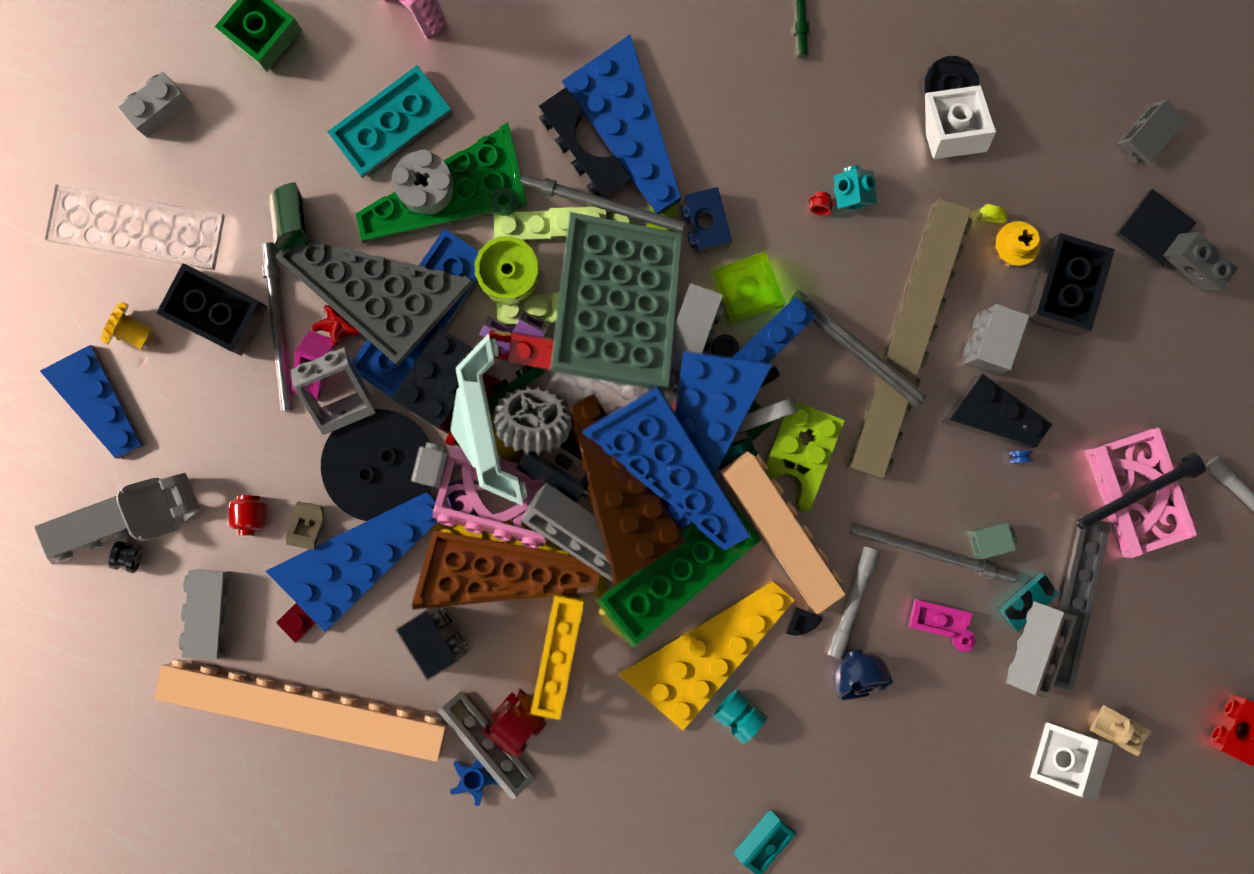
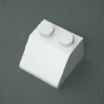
(958, 122)
(1071, 761)

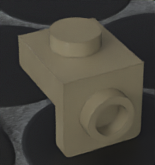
(306, 525)

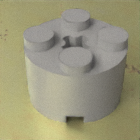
(421, 166)

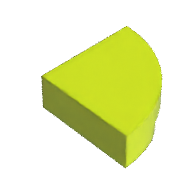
(993, 214)

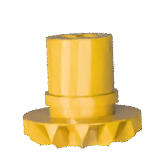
(1018, 243)
(125, 328)

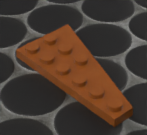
(485, 571)

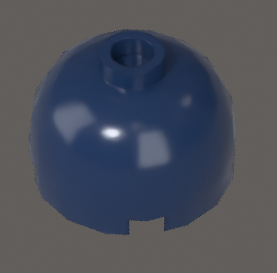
(860, 675)

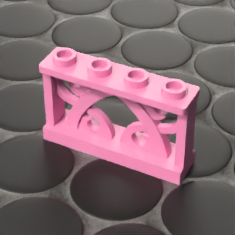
(471, 501)
(1124, 528)

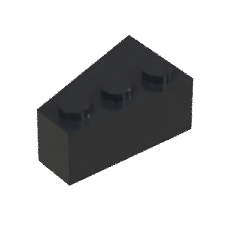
(997, 414)

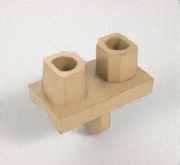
(1120, 730)

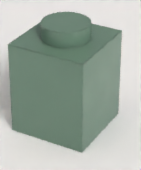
(993, 540)

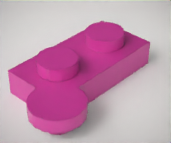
(943, 621)

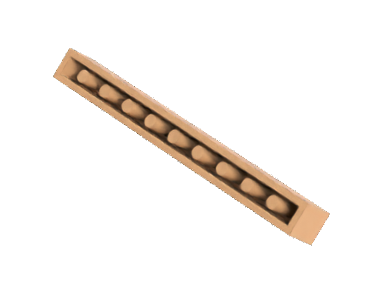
(300, 710)

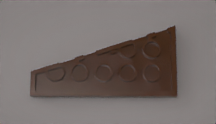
(626, 510)

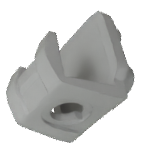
(157, 506)

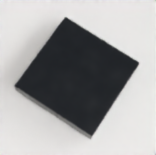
(1154, 227)

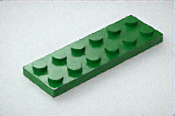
(670, 582)

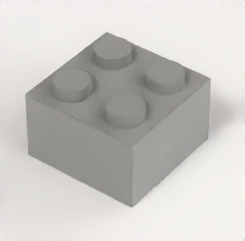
(995, 339)

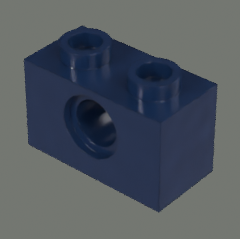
(706, 204)

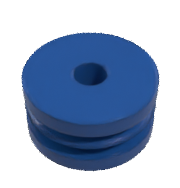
(1021, 456)

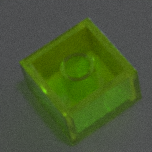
(747, 289)

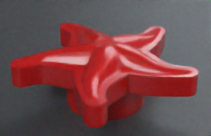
(335, 326)

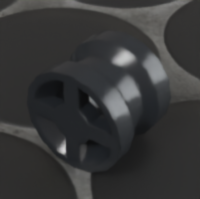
(125, 557)

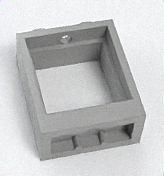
(332, 415)

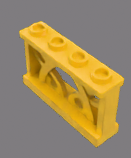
(558, 656)

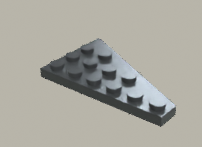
(379, 297)

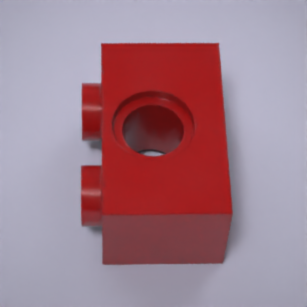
(1225, 735)

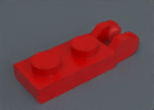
(525, 348)

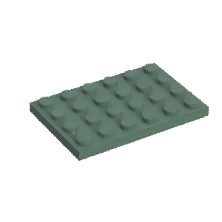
(617, 302)

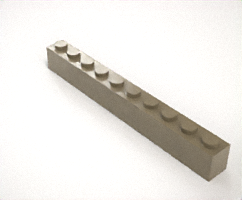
(910, 336)

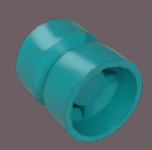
(742, 718)

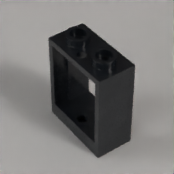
(546, 472)

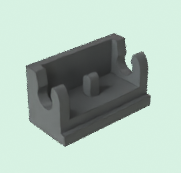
(1152, 131)

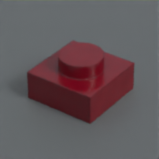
(296, 623)

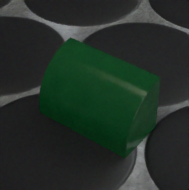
(288, 217)

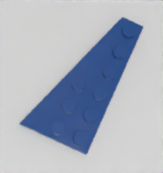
(622, 114)
(713, 403)
(663, 457)
(347, 566)

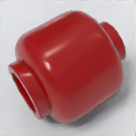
(247, 514)

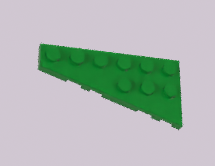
(476, 175)

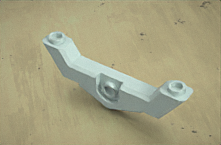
(473, 424)

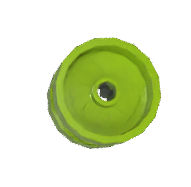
(507, 253)

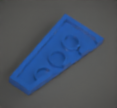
(93, 397)

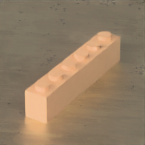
(782, 532)

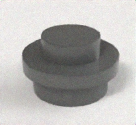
(724, 346)

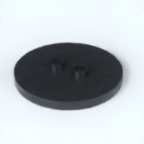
(372, 464)

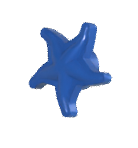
(472, 780)

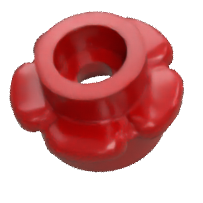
(821, 203)

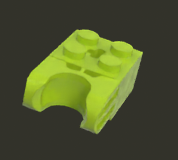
(803, 462)

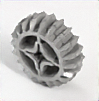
(532, 420)

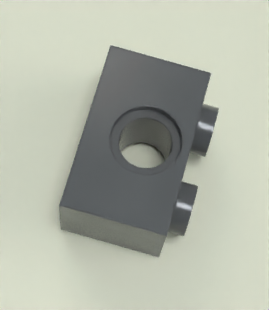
(1200, 261)

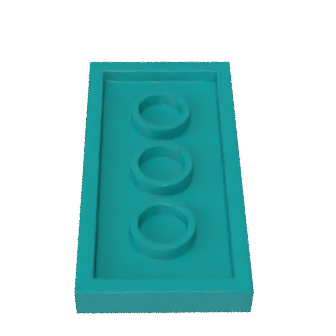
(389, 121)

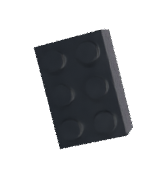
(1070, 284)
(211, 309)
(433, 380)
(433, 641)

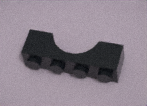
(604, 174)

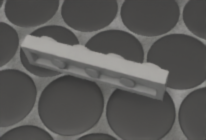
(468, 725)

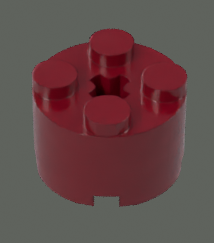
(514, 723)

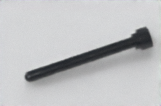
(1191, 466)

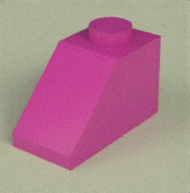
(311, 348)

